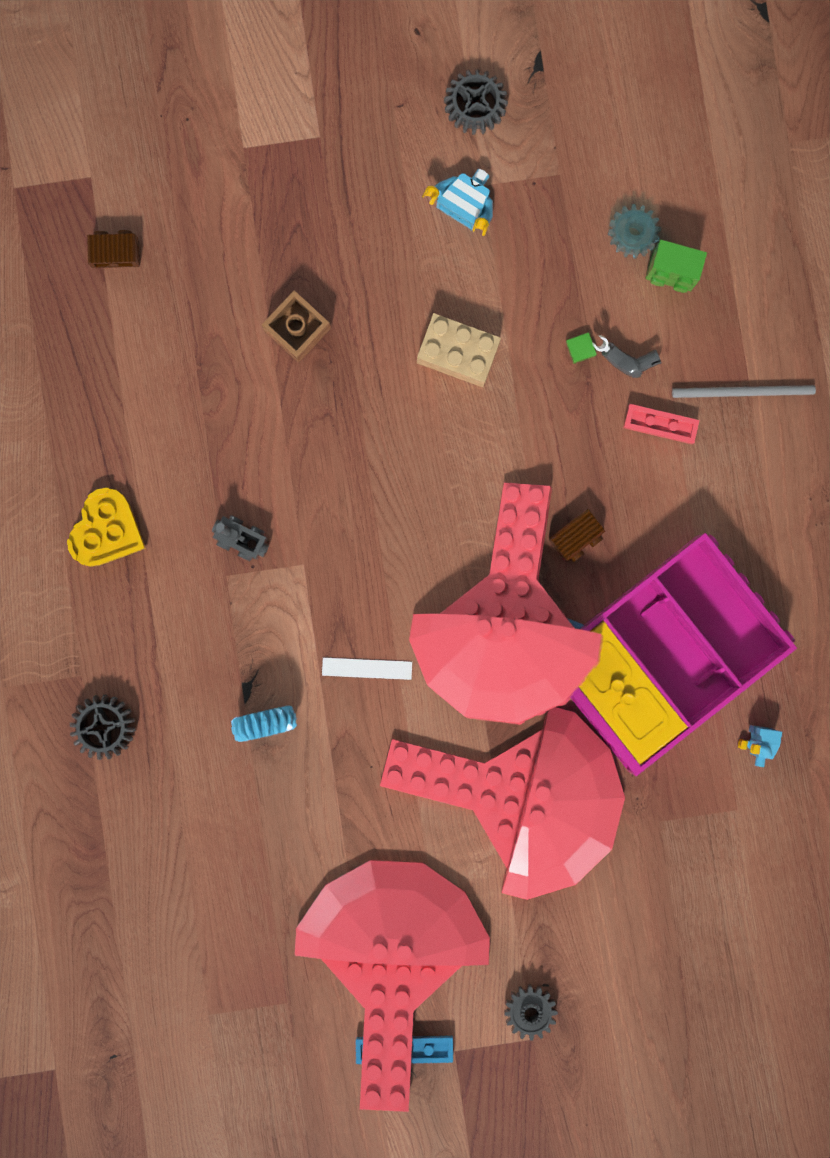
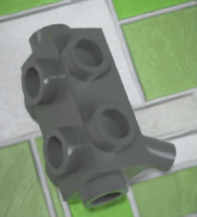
(232, 534)

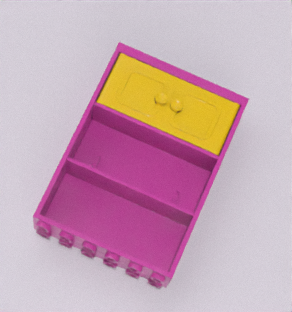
(677, 653)

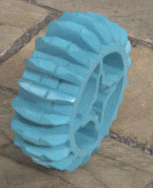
(263, 723)

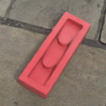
(661, 424)

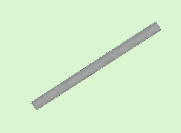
(743, 391)

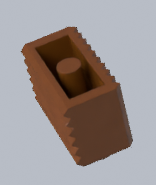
(113, 249)
(577, 535)

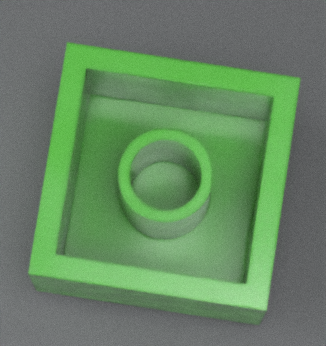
(675, 266)

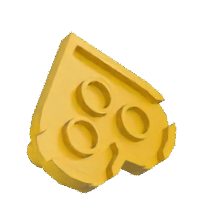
(105, 531)

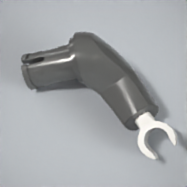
(625, 363)

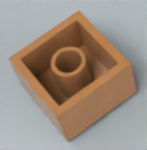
(296, 326)

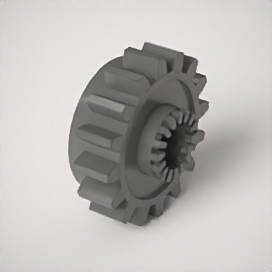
(537, 1023)

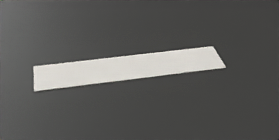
(367, 668)

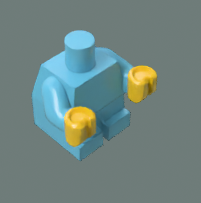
(762, 744)

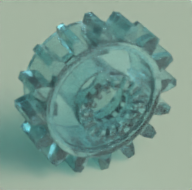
(642, 222)

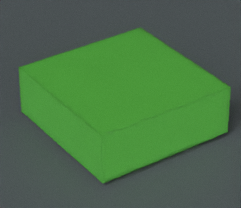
(581, 348)

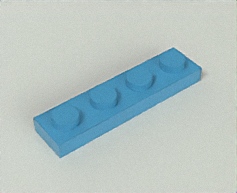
(424, 1049)

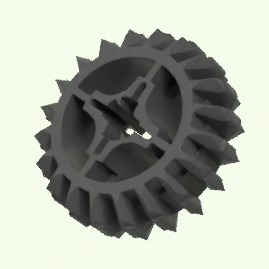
(462, 88)
(82, 732)

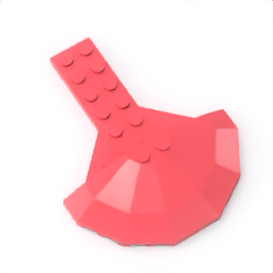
(505, 642)
(542, 802)
(392, 942)

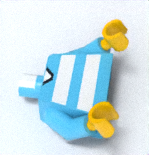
(464, 199)

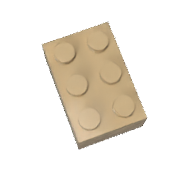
(458, 350)

